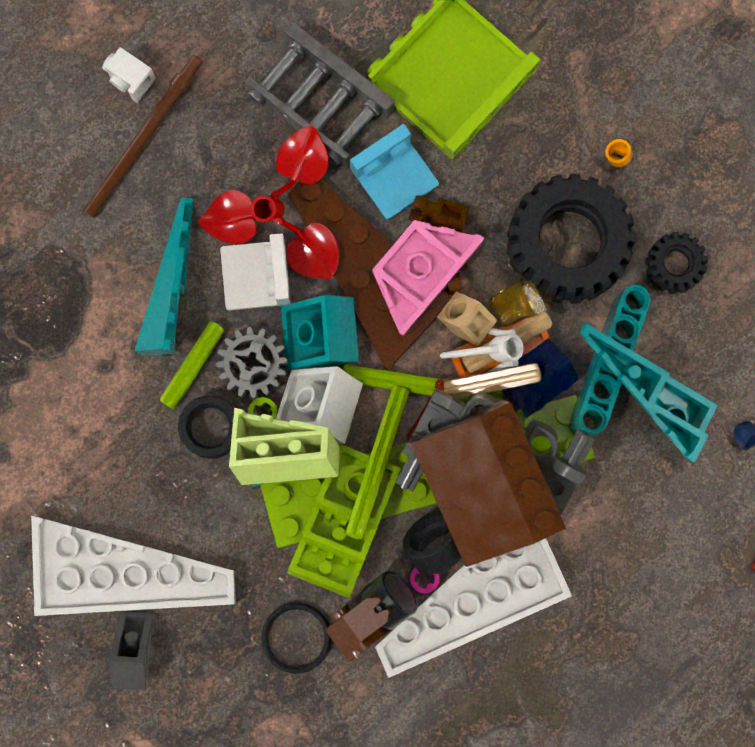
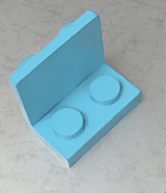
(393, 172)

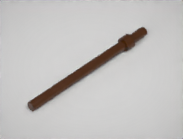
(178, 85)

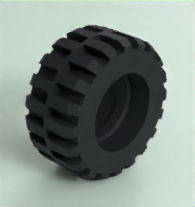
(584, 199)

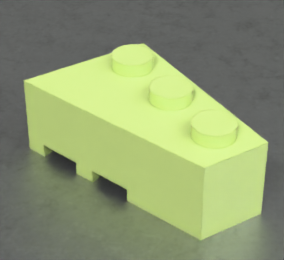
(280, 450)

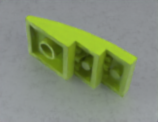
(325, 551)

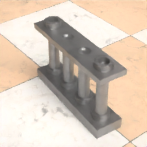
(325, 64)

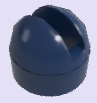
(745, 435)

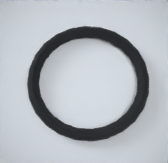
(264, 638)

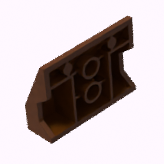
(488, 484)

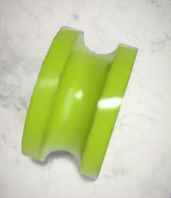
(260, 402)

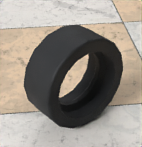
(185, 422)
(421, 535)

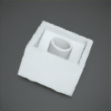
(321, 398)

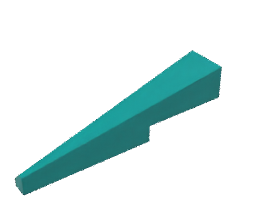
(160, 320)
(673, 406)

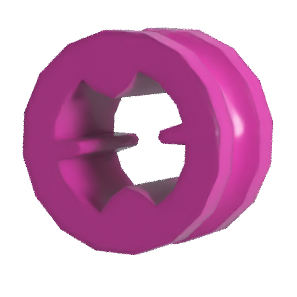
(429, 587)

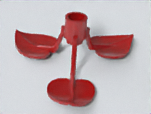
(233, 212)

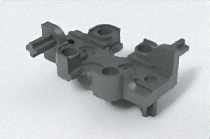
(559, 469)

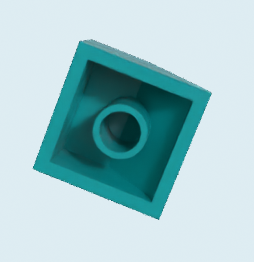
(320, 332)

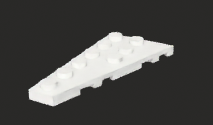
(475, 604)

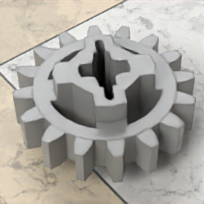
(256, 349)

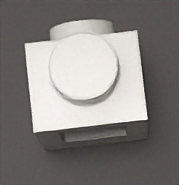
(128, 73)

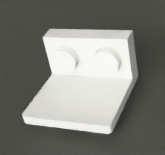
(255, 274)

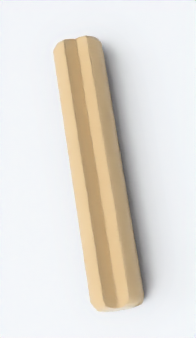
(525, 330)
(493, 381)

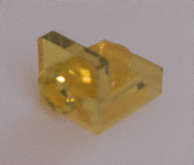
(517, 301)

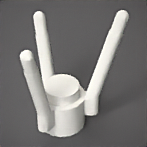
(503, 348)

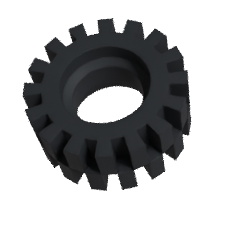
(682, 244)

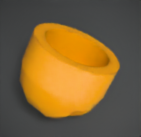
(621, 148)

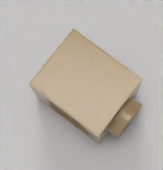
(467, 318)

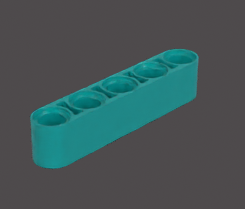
(599, 373)

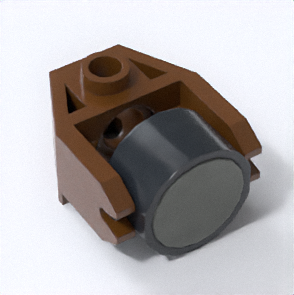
(384, 606)

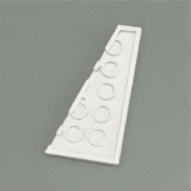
(104, 574)

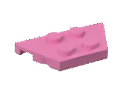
(421, 268)

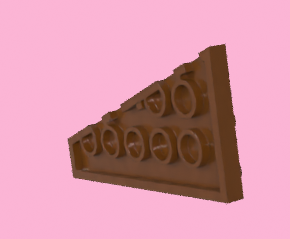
(360, 252)

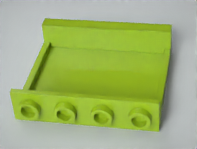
(452, 73)

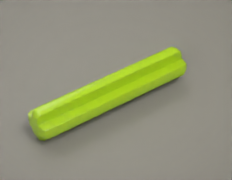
(192, 365)

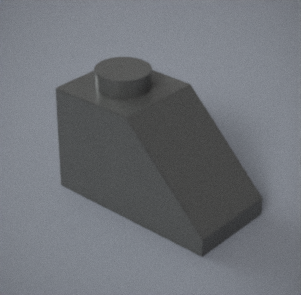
(131, 650)

